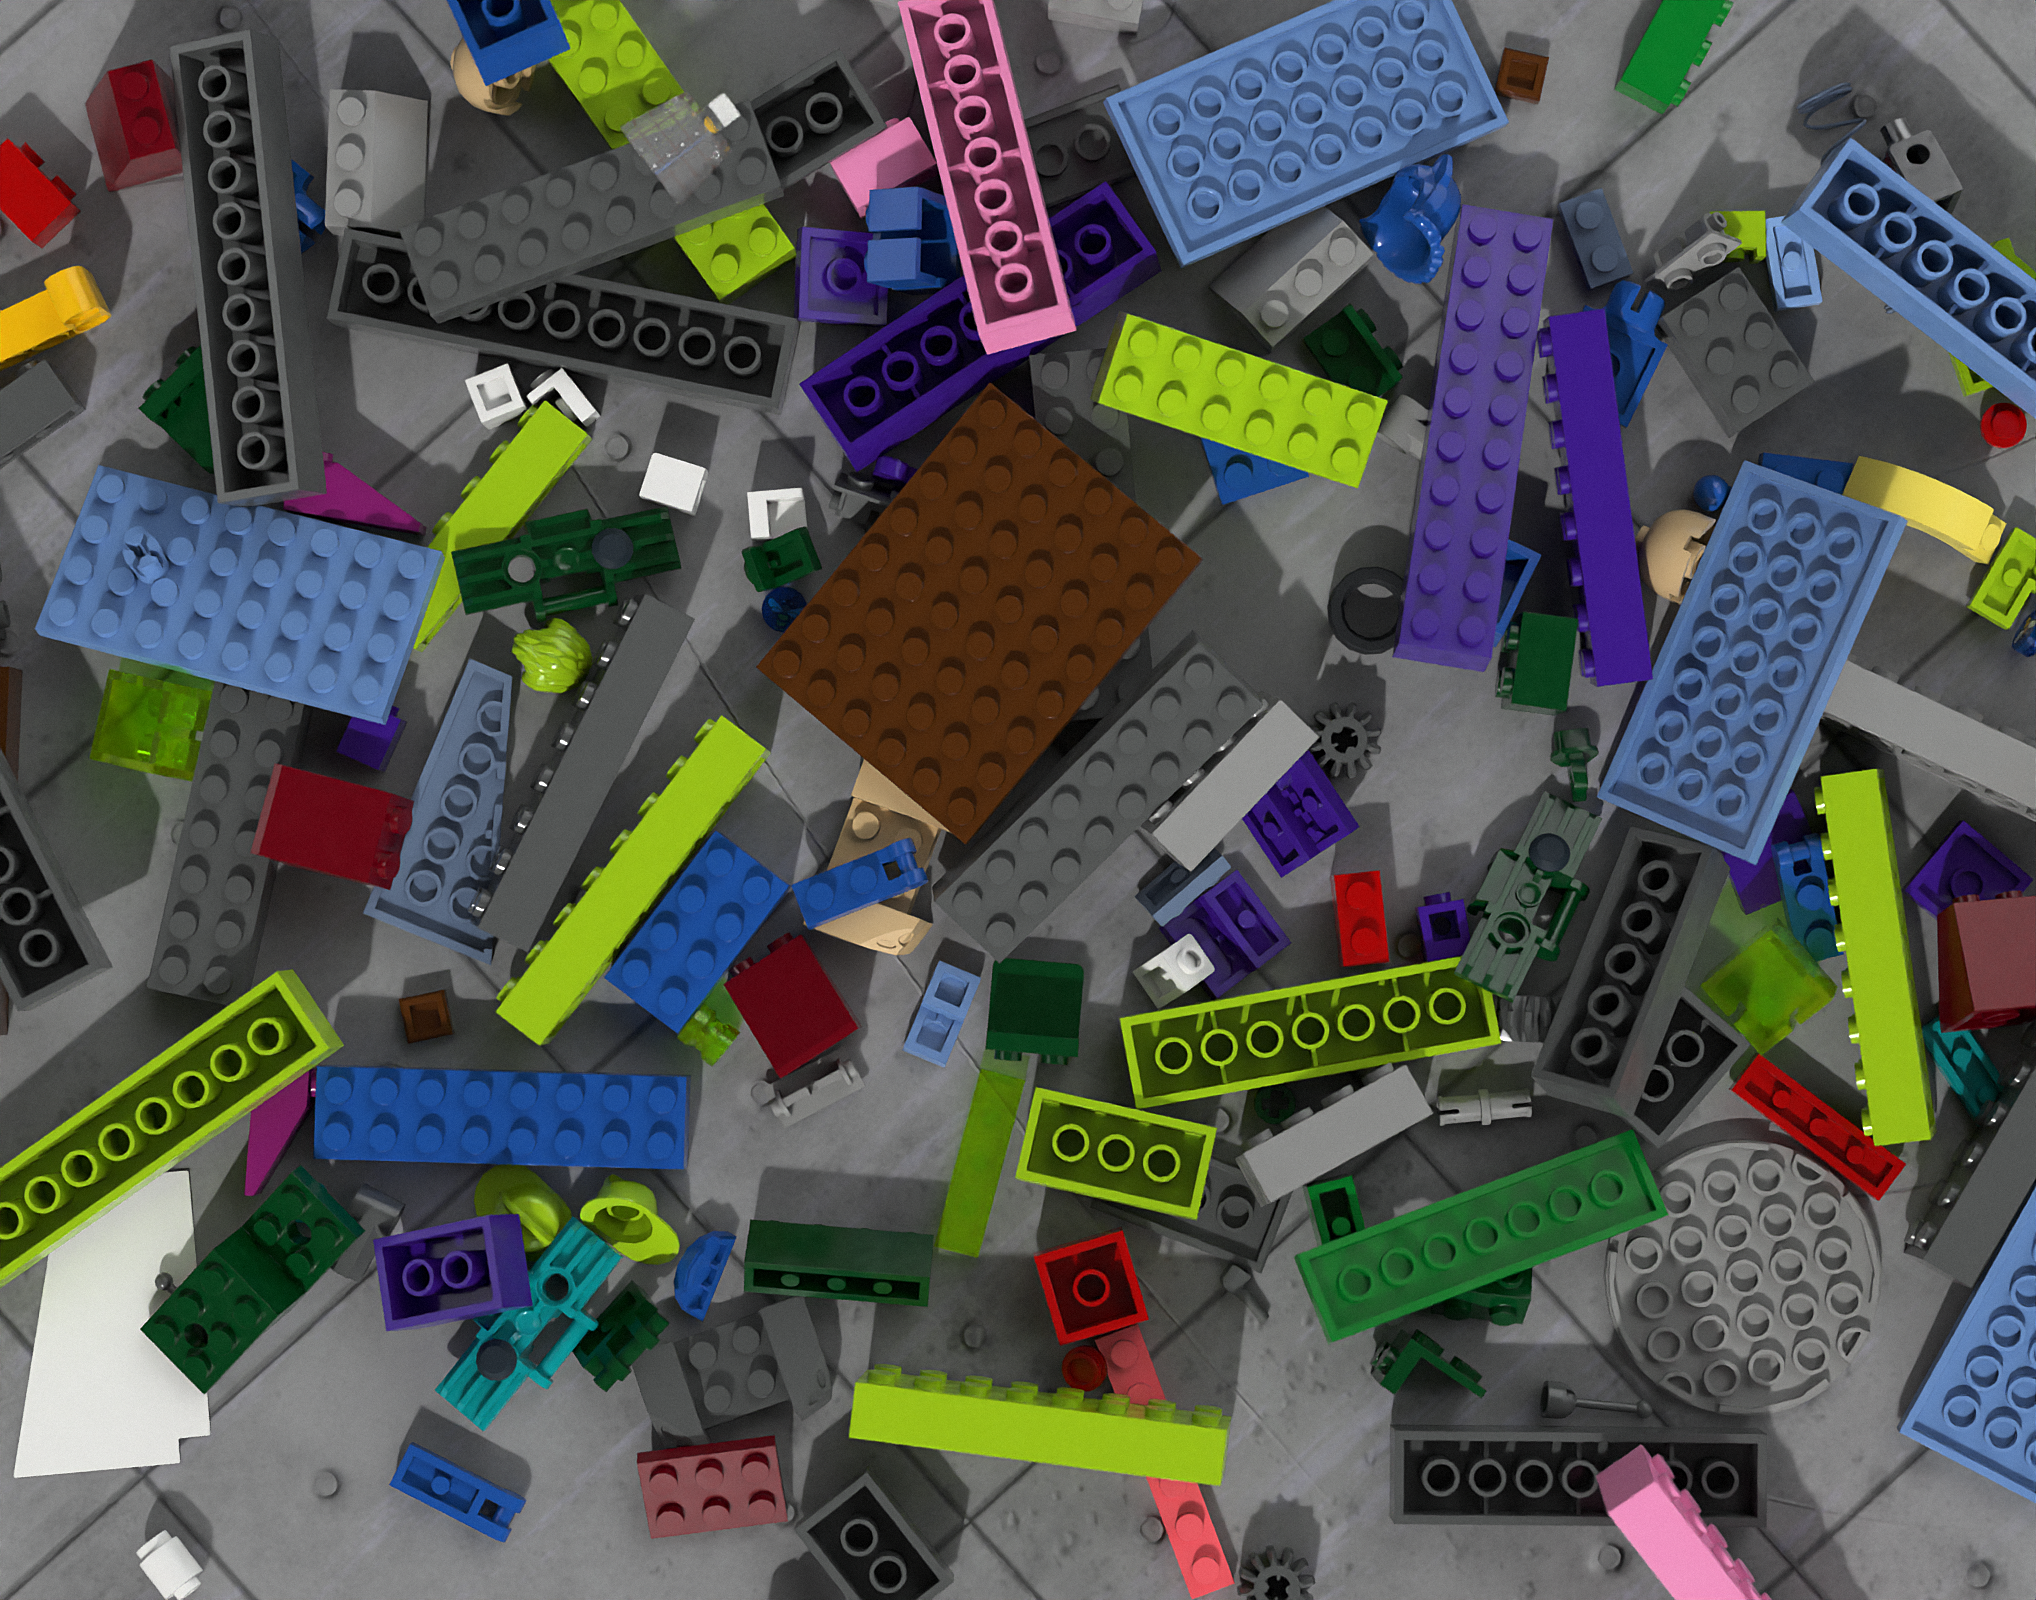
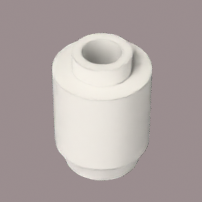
(170, 1566)

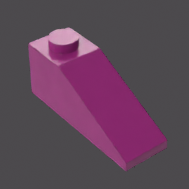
(353, 503)
(274, 1129)

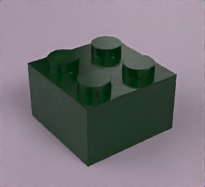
(1537, 663)

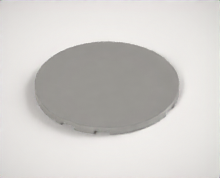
(1749, 1281)

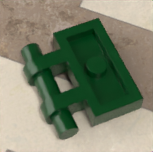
(623, 1334)

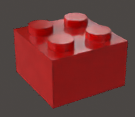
(1090, 1286)

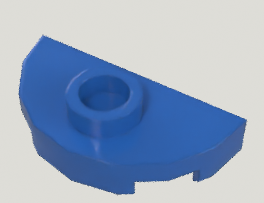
(701, 1271)

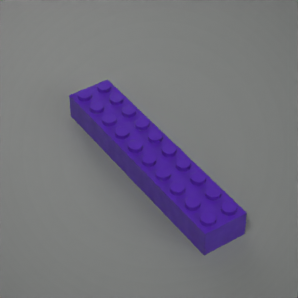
(1473, 439)

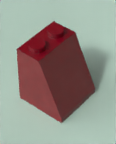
(135, 125)
(332, 827)
(1987, 962)
(790, 1003)

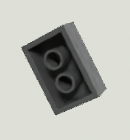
(1733, 352)
(1688, 1065)
(872, 1544)

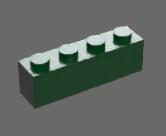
(838, 1263)

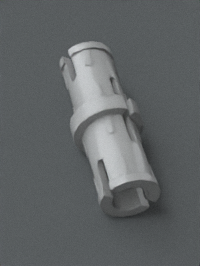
(1484, 1106)

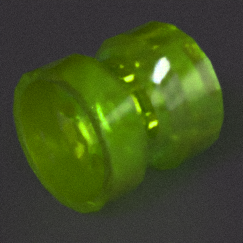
(708, 1035)

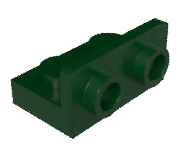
(1353, 355)

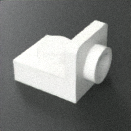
(572, 400)
(1174, 971)

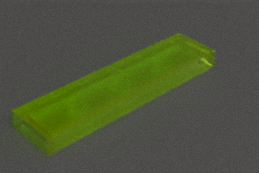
(979, 1163)

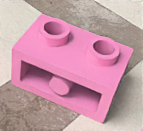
(886, 161)

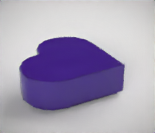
(893, 471)

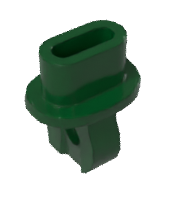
(1573, 751)

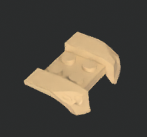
(874, 821)

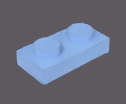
(1790, 268)

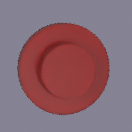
(2003, 425)
(1084, 1368)

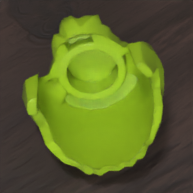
(553, 657)

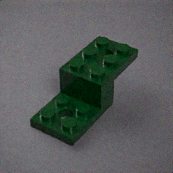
(252, 1279)

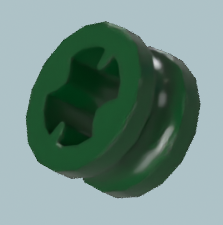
(1283, 1114)

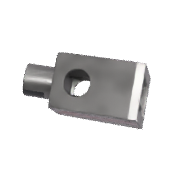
(1921, 163)

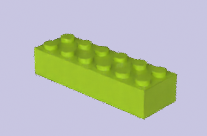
(1238, 399)

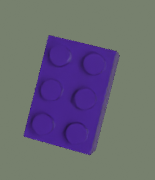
(452, 1272)

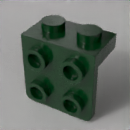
(182, 407)
(1035, 1010)
(1500, 1302)
(1396, 1361)

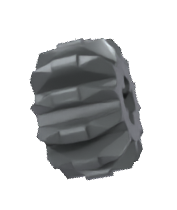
(1350, 753)
(1526, 1018)
(1278, 1567)

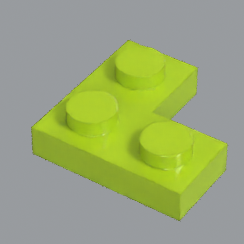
(2007, 580)

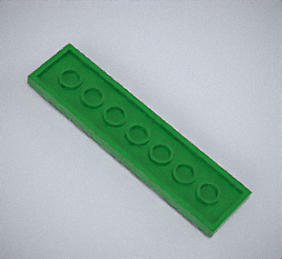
(1480, 1236)

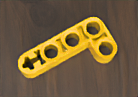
(52, 316)

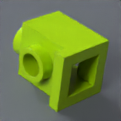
(1751, 230)

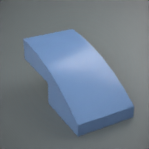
(941, 1014)

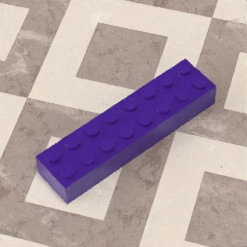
(934, 351)
(1596, 498)

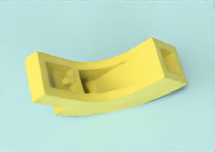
(1928, 506)

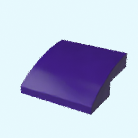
(1299, 816)
(1757, 884)
(1230, 930)

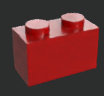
(30, 197)
(1359, 918)

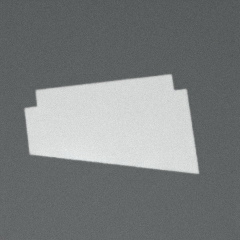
(95, 1380)

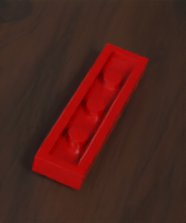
(1817, 1126)

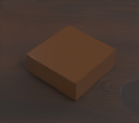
(1521, 75)
(426, 1016)

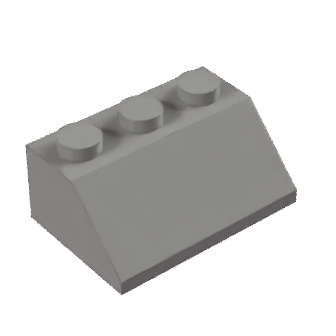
(375, 162)
(1291, 275)

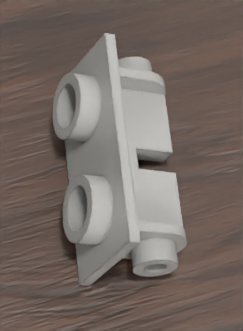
(1678, 266)
(813, 1087)

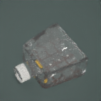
(682, 141)

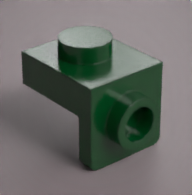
(781, 560)

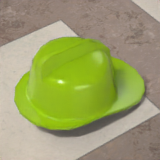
(522, 1192)
(629, 1221)

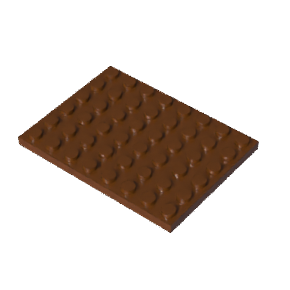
(979, 613)

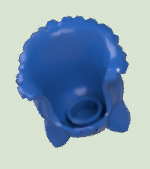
(1415, 220)

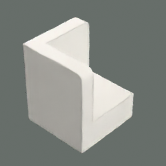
(496, 396)
(673, 484)
(776, 512)

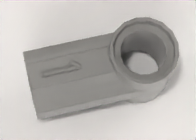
(1404, 426)

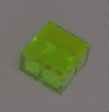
(150, 725)
(1772, 980)

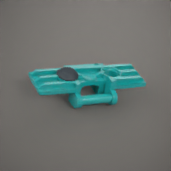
(499, 1355)

